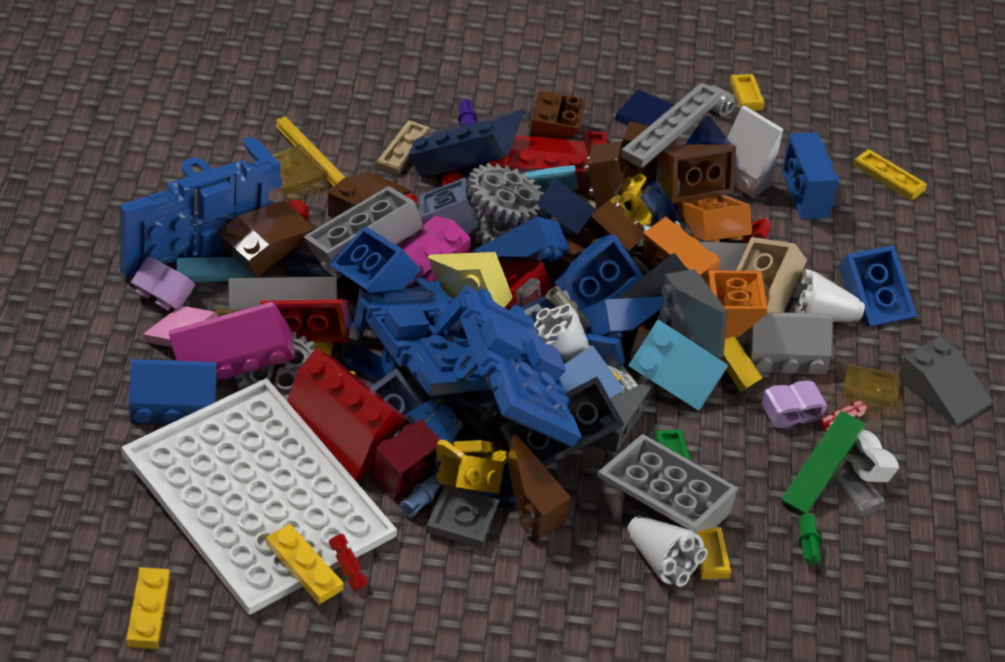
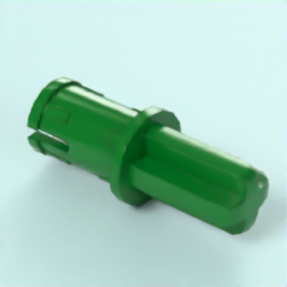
(809, 539)

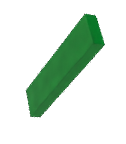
(823, 463)

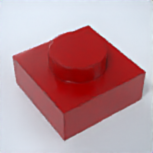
(759, 230)

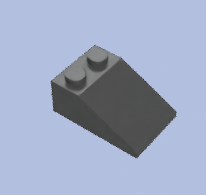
(694, 311)
(944, 381)

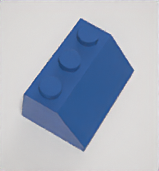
(375, 263)
(170, 389)

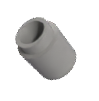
(725, 104)

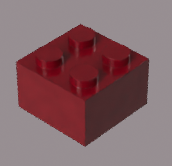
(406, 459)

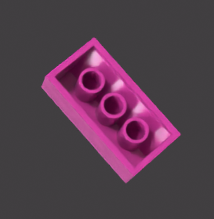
(436, 237)
(236, 341)

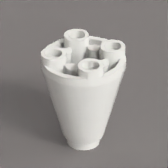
(821, 296)
(562, 330)
(667, 548)

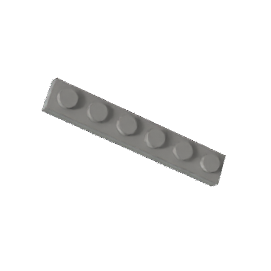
(670, 125)

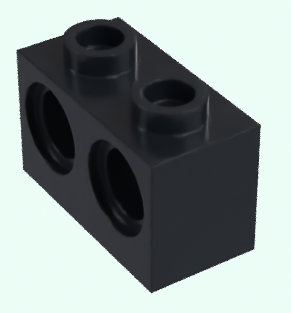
(479, 416)

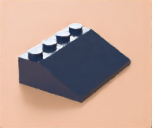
(465, 144)

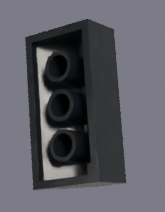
(592, 413)

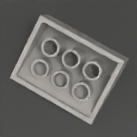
(671, 484)

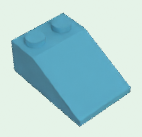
(678, 365)

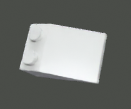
(756, 151)

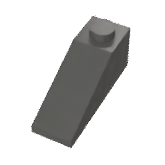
(629, 407)

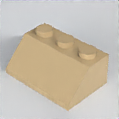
(780, 268)

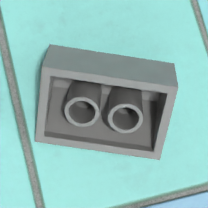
(791, 343)

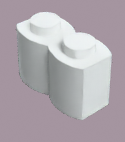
(870, 460)

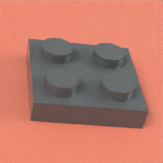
(463, 516)

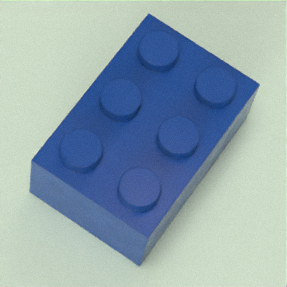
(809, 175)

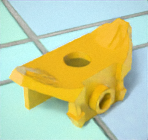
(632, 191)
(470, 472)

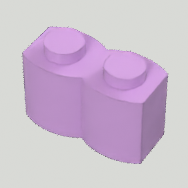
(162, 283)
(794, 404)

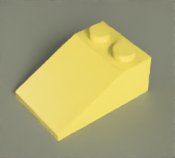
(473, 270)

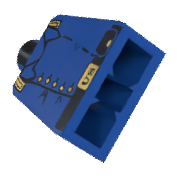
(438, 417)

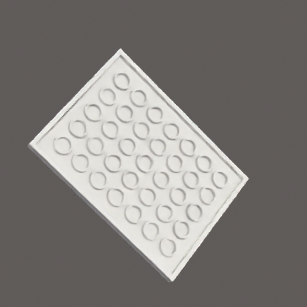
(244, 474)

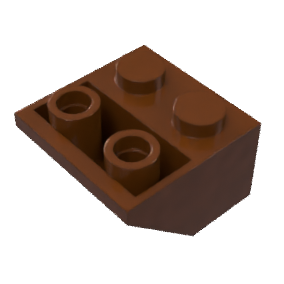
(556, 115)
(605, 170)

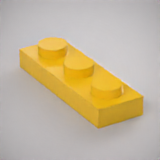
(304, 563)
(148, 608)

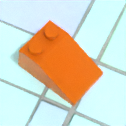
(717, 218)

